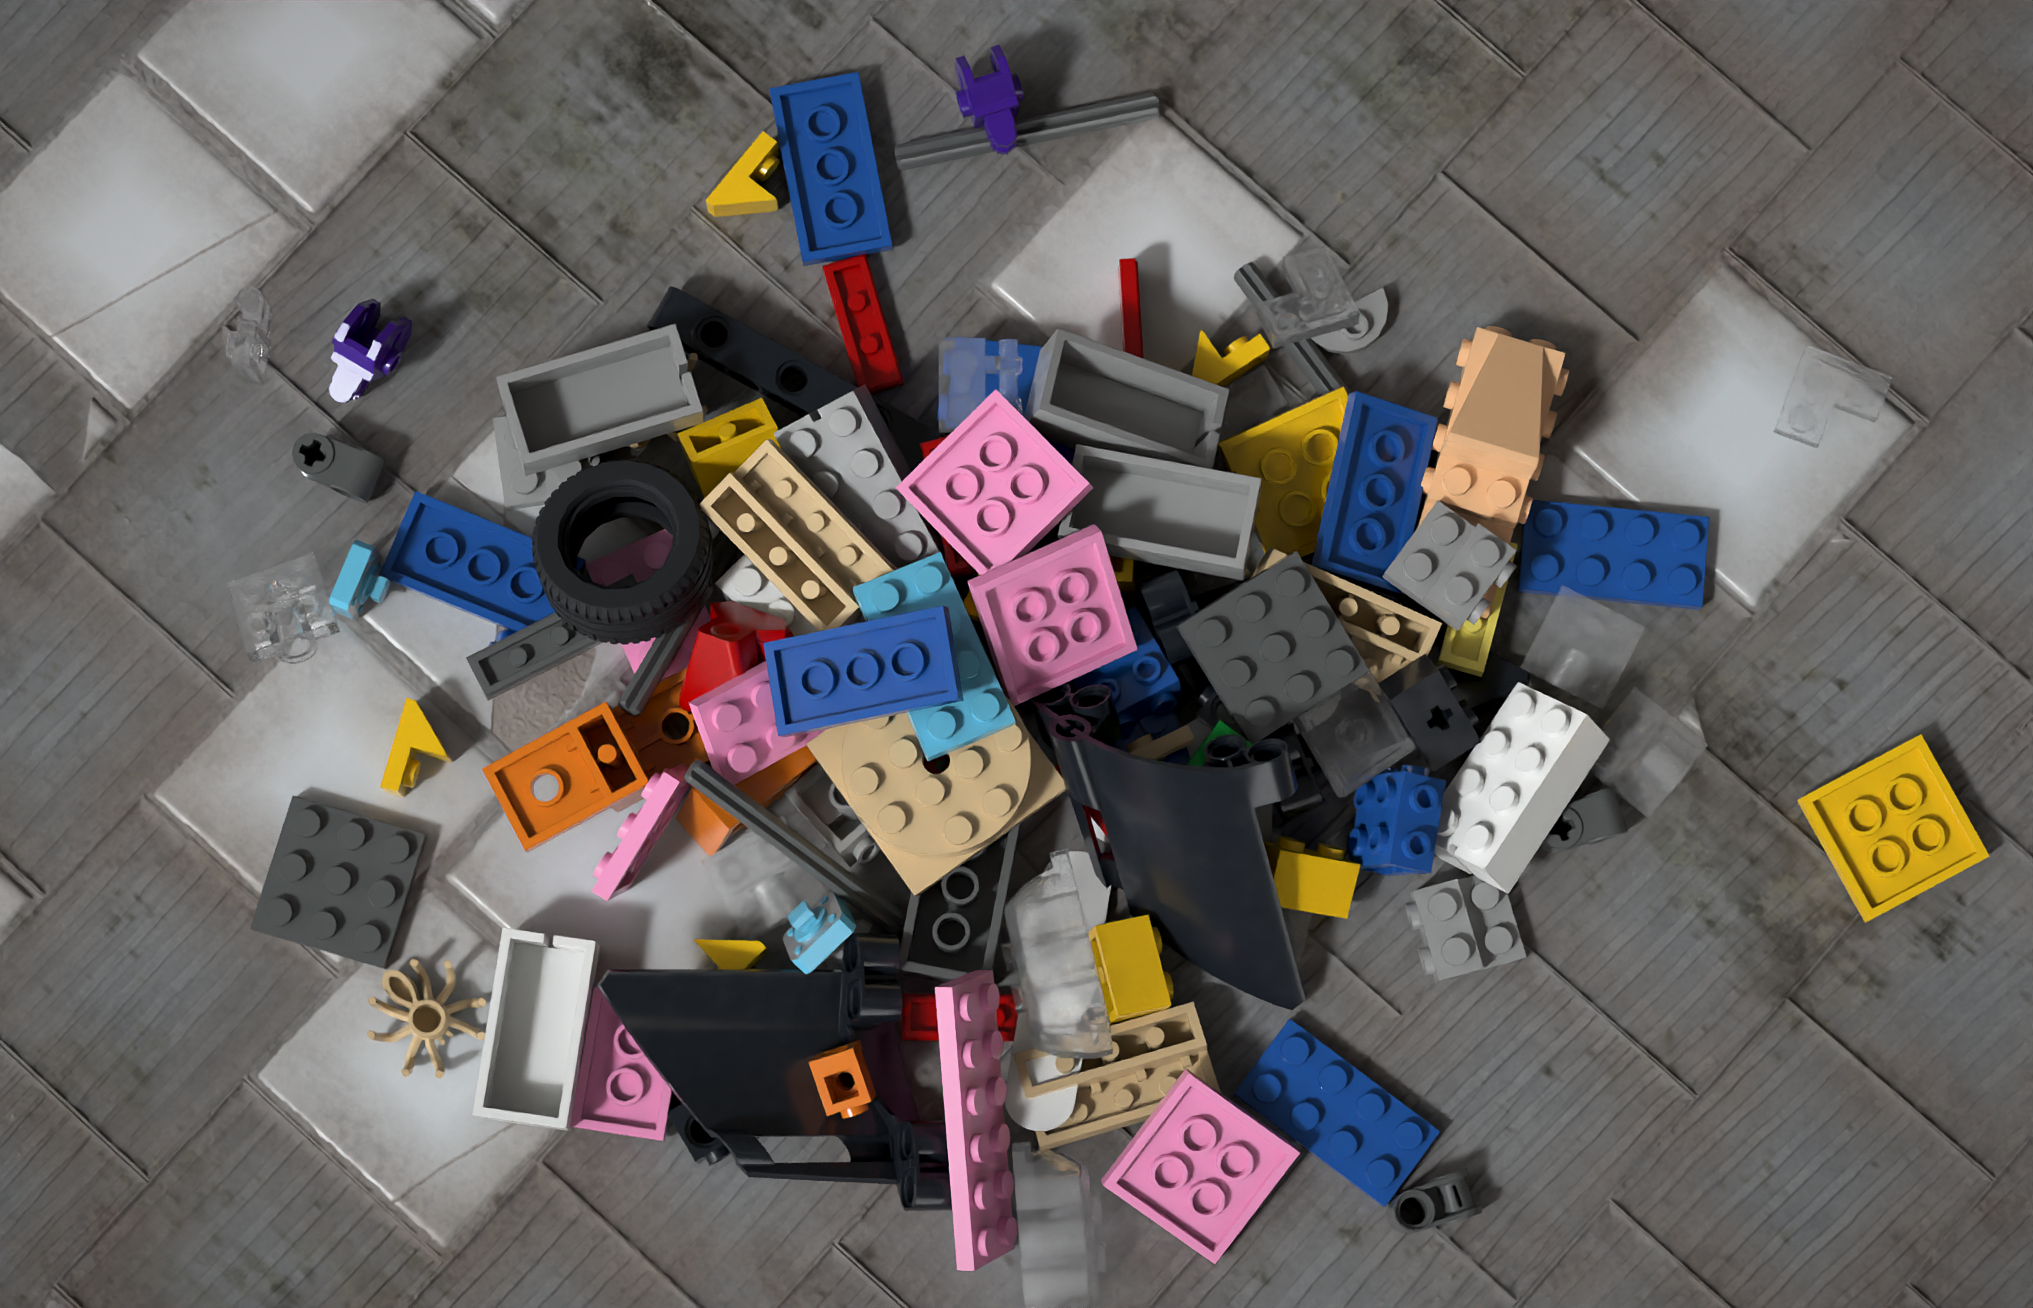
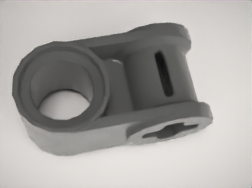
(345, 469)
(1587, 821)
(1441, 1202)

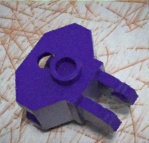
(991, 100)
(365, 351)

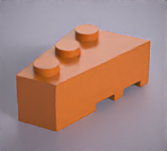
(713, 825)

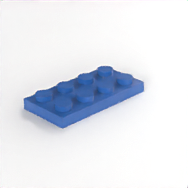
(830, 169)
(1373, 490)
(1614, 554)
(468, 564)
(863, 671)
(1336, 1113)

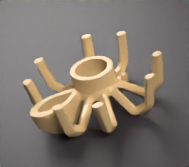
(427, 1017)

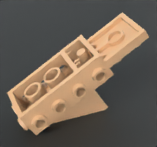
(1494, 431)

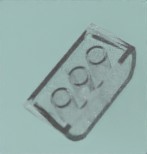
(1056, 965)
(1056, 1229)

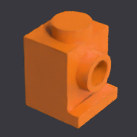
(834, 1096)

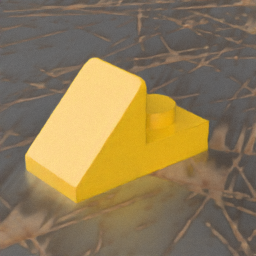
(738, 190)
(1240, 358)
(412, 737)
(732, 953)

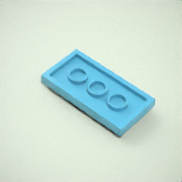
(984, 706)

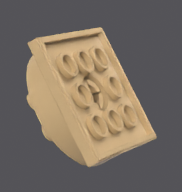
(928, 819)

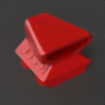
(728, 647)

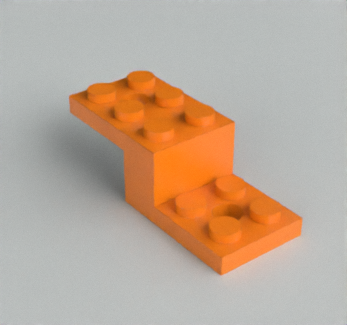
(598, 762)

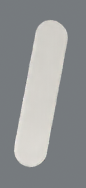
(1054, 1108)

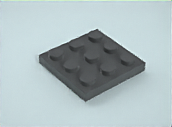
(1272, 648)
(339, 882)

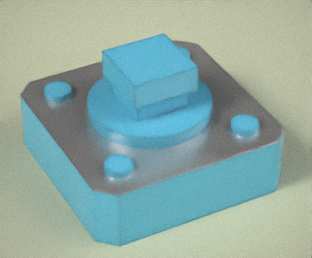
(359, 581)
(817, 930)

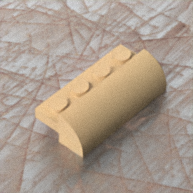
(795, 536)
(1380, 629)
(1132, 1081)

